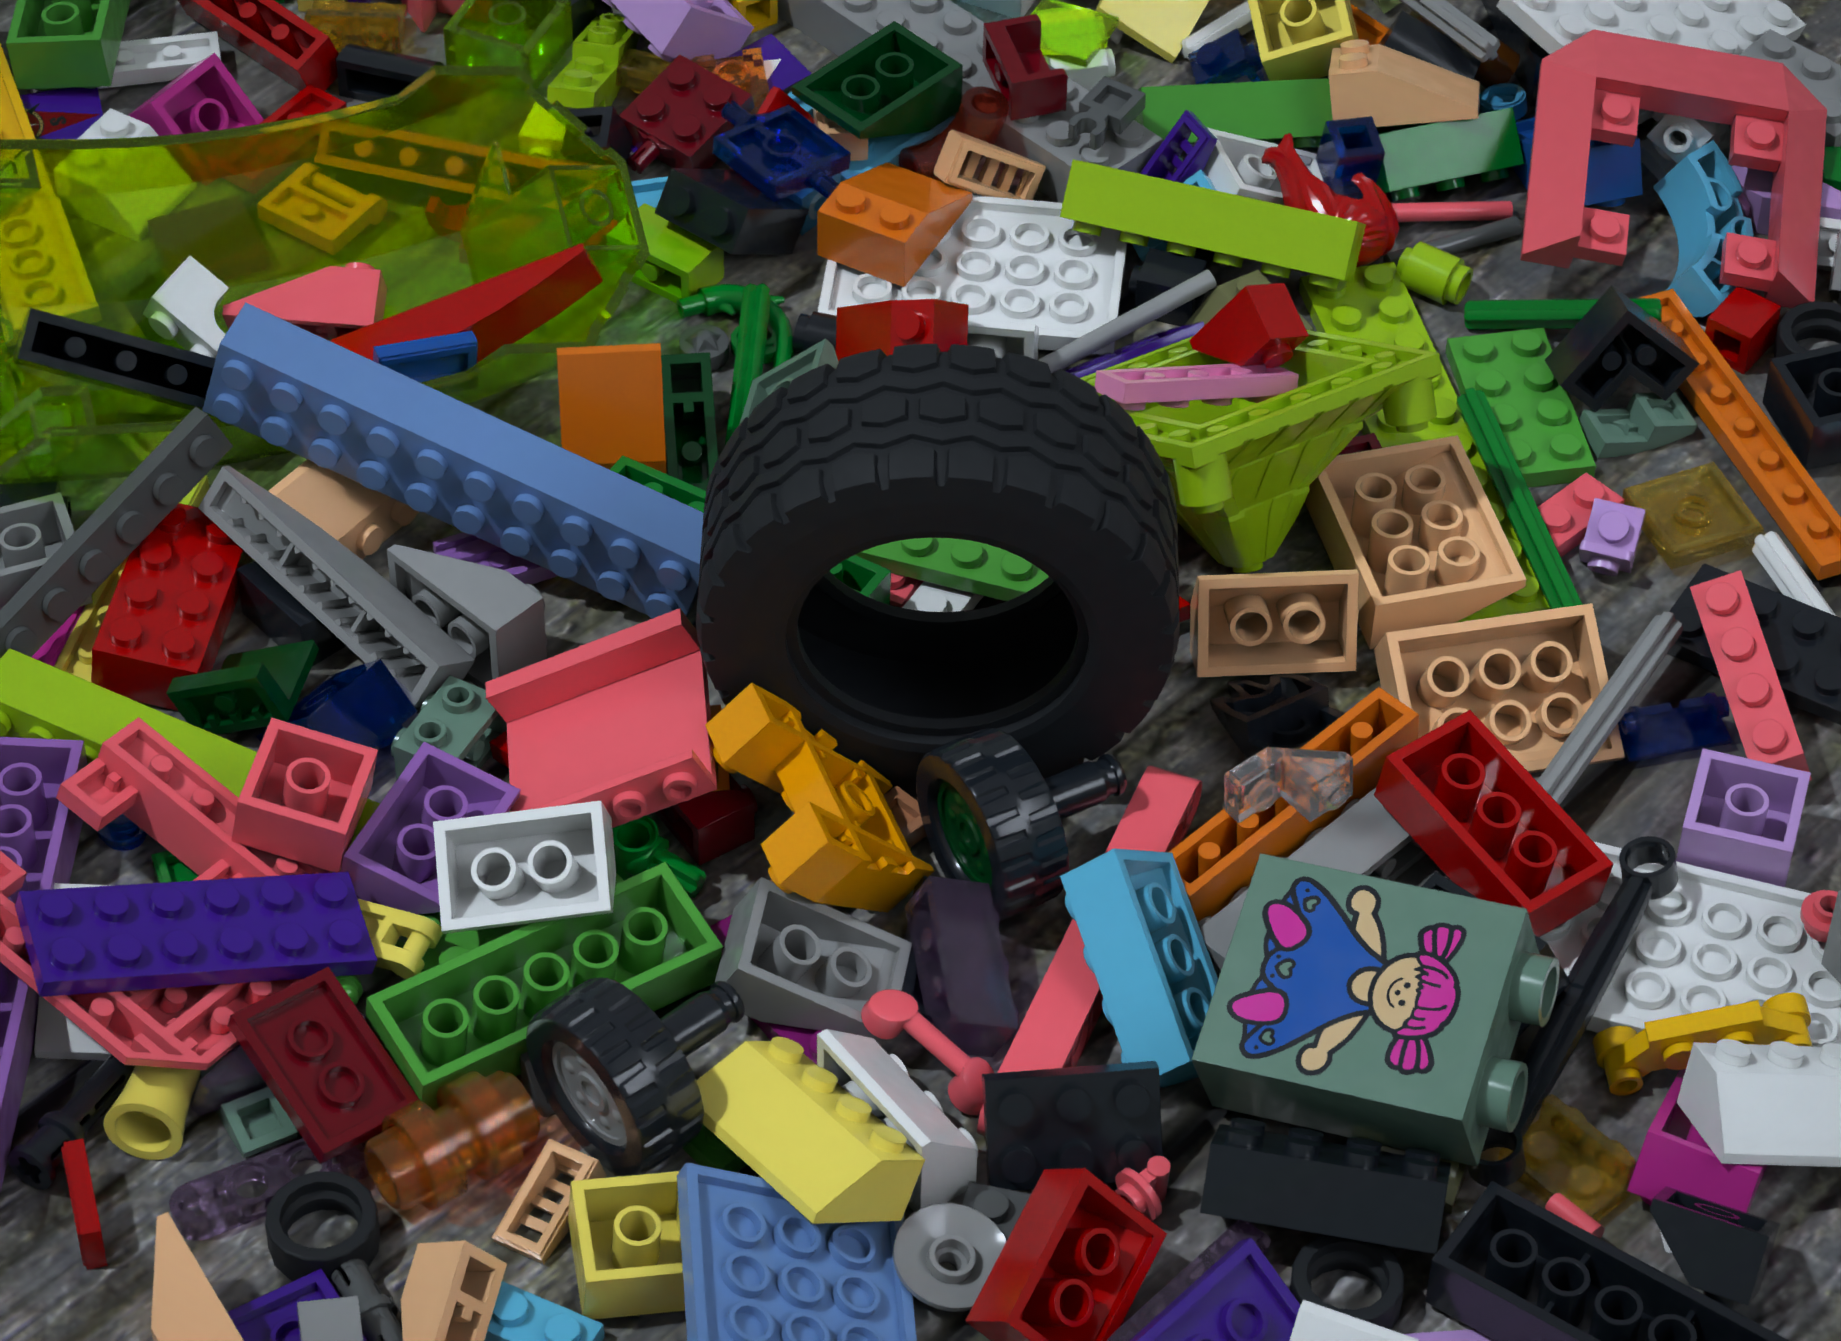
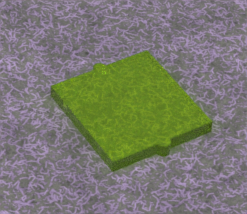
(1073, 32)

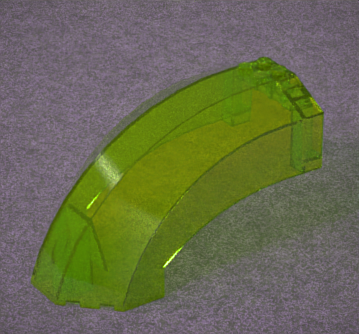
(425, 185)

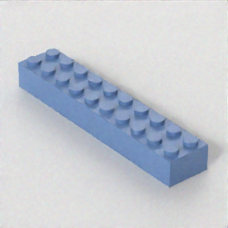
(456, 463)

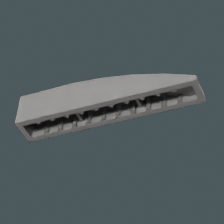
(336, 586)

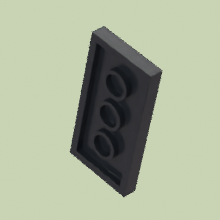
(1798, 637)

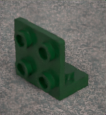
(245, 689)

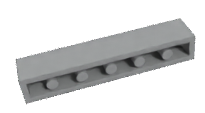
(1358, 841)

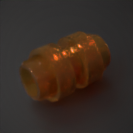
(474, 1128)

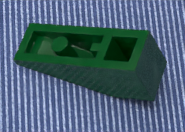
(689, 417)

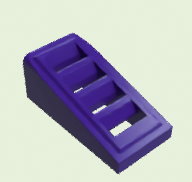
(1169, 152)

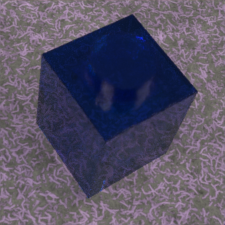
(1349, 149)

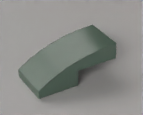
(1638, 428)
(255, 1120)

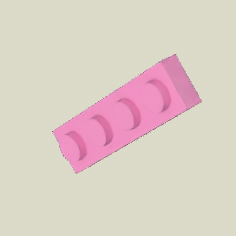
(1179, 384)

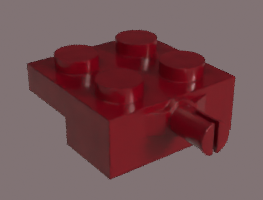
(681, 116)

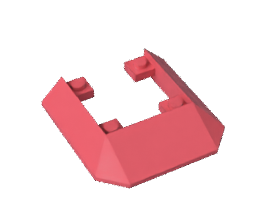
(1596, 94)
(194, 821)

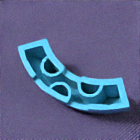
(1703, 207)

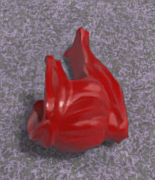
(1307, 192)

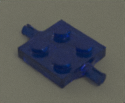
(780, 151)

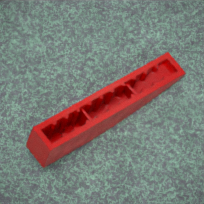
(495, 309)

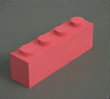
(1747, 672)

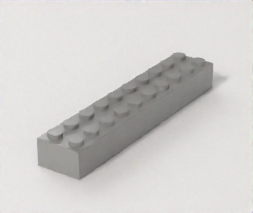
(959, 34)

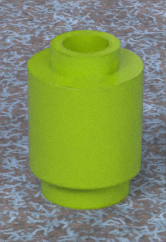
(1434, 273)

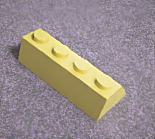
(808, 1135)

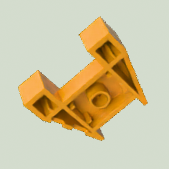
(843, 836)

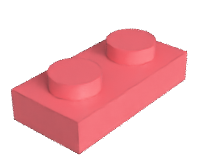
(1569, 511)

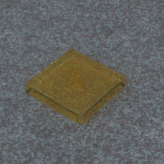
(1693, 515)

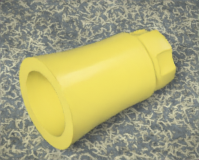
(152, 1112)

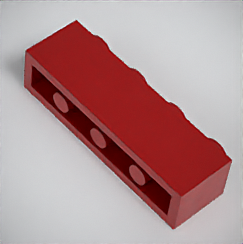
(271, 38)

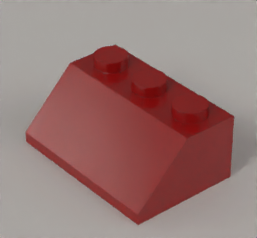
(1067, 1264)

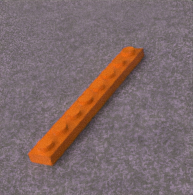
(1756, 446)

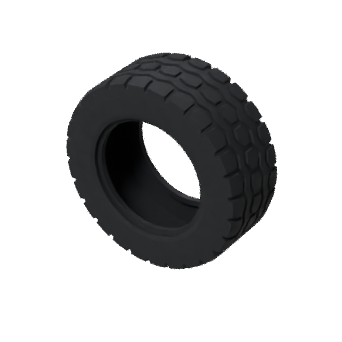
(956, 453)

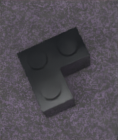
(1617, 342)

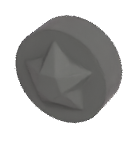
(706, 339)

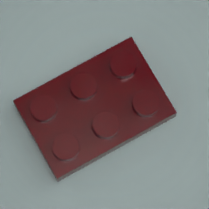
(322, 1063)

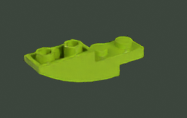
(592, 72)

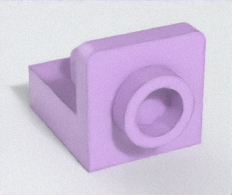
(1611, 537)

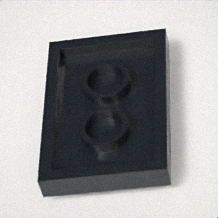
(1071, 1120)

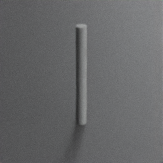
(1130, 321)

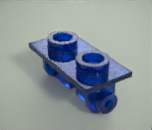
(1667, 731)

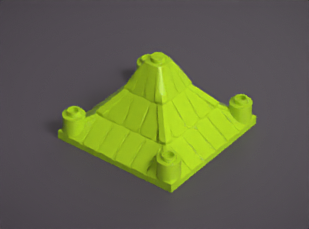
(1250, 464)

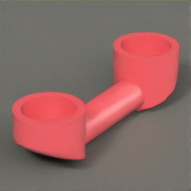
(894, 1010)

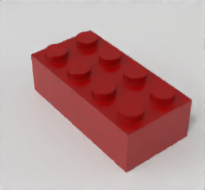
(168, 608)
(1492, 824)

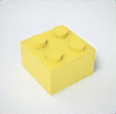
(1299, 35)
(627, 1245)

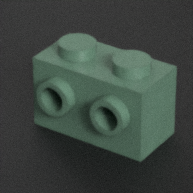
(453, 720)

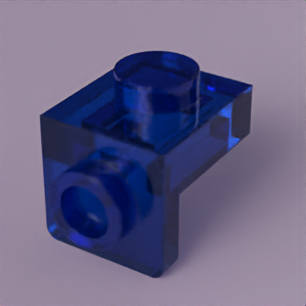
(1226, 60)

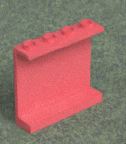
(612, 722)

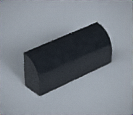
(113, 360)

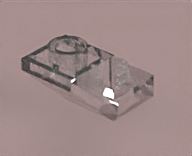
(1305, 778)

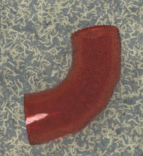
(980, 116)

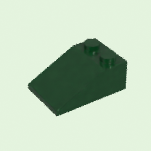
(886, 86)

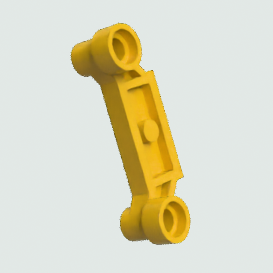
(1669, 1041)

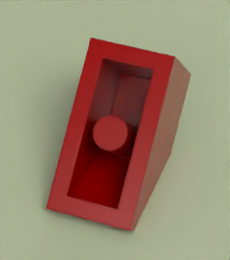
(1254, 328)

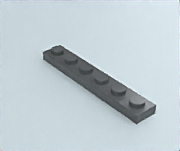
(111, 533)

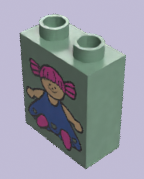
(1374, 1009)

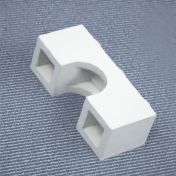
(186, 307)

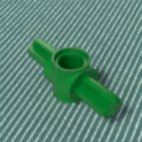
(649, 852)

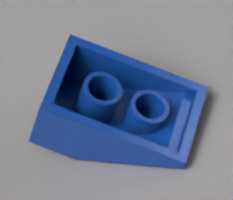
(1612, 168)

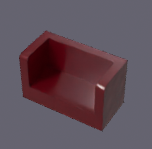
(1020, 69)

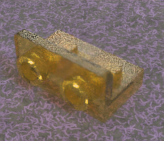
(363, 24)
(1574, 1159)

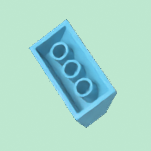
(1144, 955)

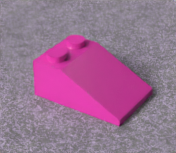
(1682, 1160)

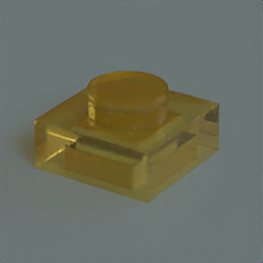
(639, 70)

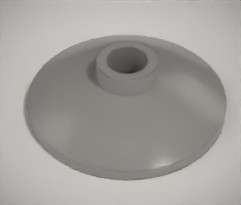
(946, 1235)

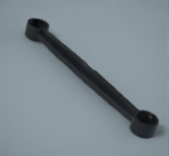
(1580, 999)

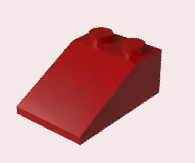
(900, 324)

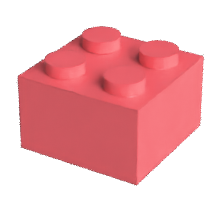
(304, 795)

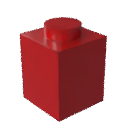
(1743, 328)

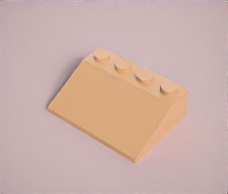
(1415, 534)
(1516, 672)

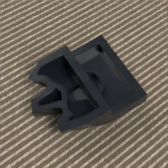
(1275, 714)

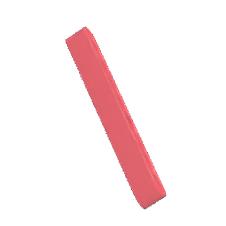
(1069, 994)

